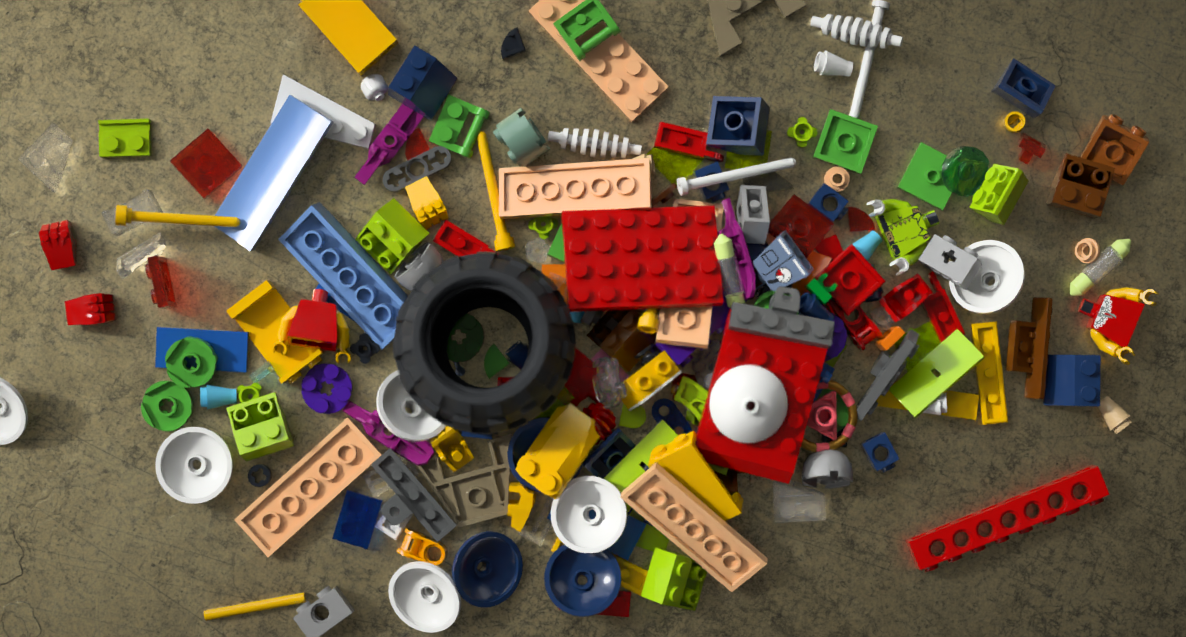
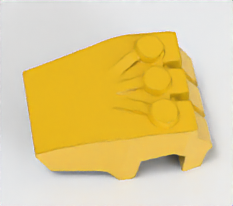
(426, 203)
(452, 448)
(521, 508)

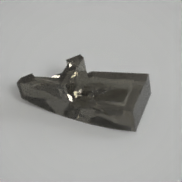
(771, 180)

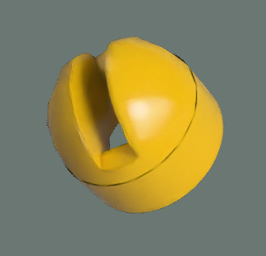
(1011, 118)

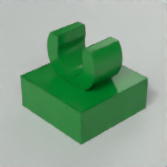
(817, 288)

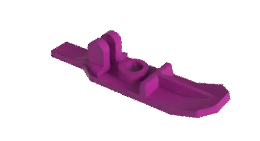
(380, 153)
(734, 232)
(415, 452)

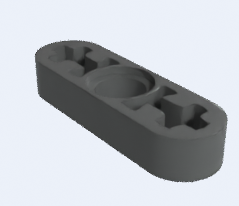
(407, 164)

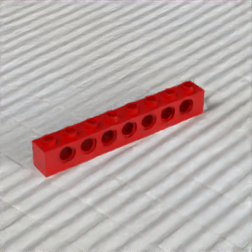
(1094, 491)

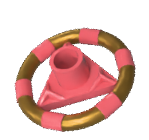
(824, 418)

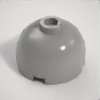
(423, 261)
(827, 468)

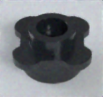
(372, 348)

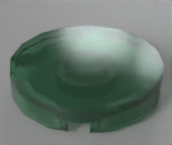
(964, 170)

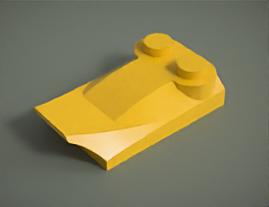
(558, 450)

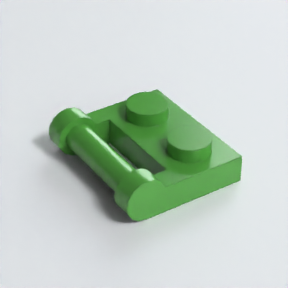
(580, 21)
(451, 123)

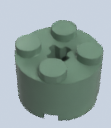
(521, 137)

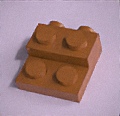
(1116, 146)

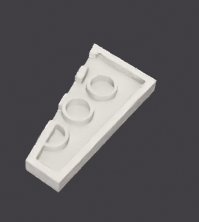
(347, 125)

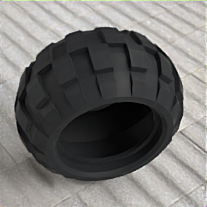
(442, 300)

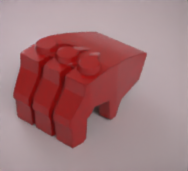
(58, 244)
(905, 297)
(90, 309)

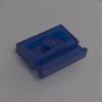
(357, 519)

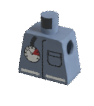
(781, 264)

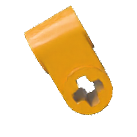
(421, 547)

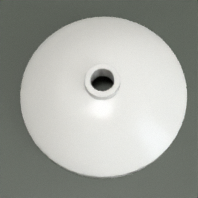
(998, 263)
(730, 399)
(391, 405)
(12, 413)
(176, 467)
(572, 520)
(420, 605)

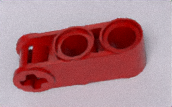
(858, 327)

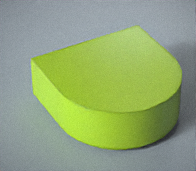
(633, 418)

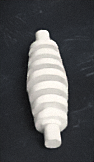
(856, 31)
(594, 143)

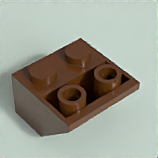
(1081, 186)
(620, 337)

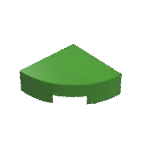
(494, 361)

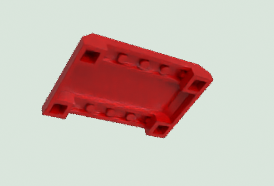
(799, 371)

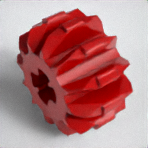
(603, 419)

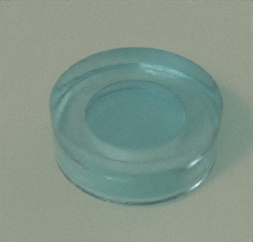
(261, 372)

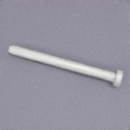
(880, 6)
(685, 185)

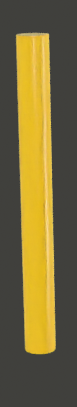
(254, 606)

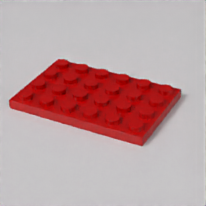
(641, 258)

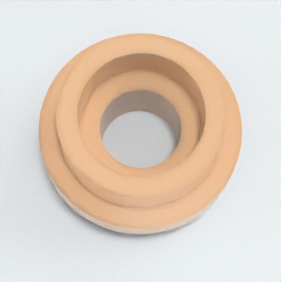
(828, 178)
(1082, 247)

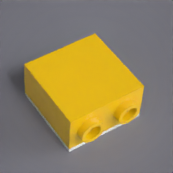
(649, 380)

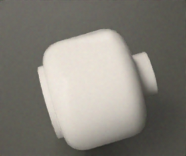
(374, 87)

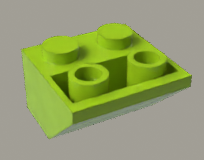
(999, 193)
(391, 235)
(260, 427)
(674, 580)

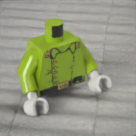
(903, 230)

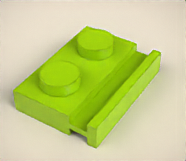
(124, 138)

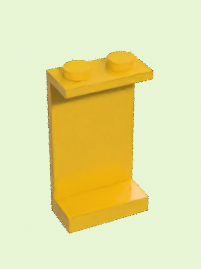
(351, 30)
(261, 317)
(690, 468)

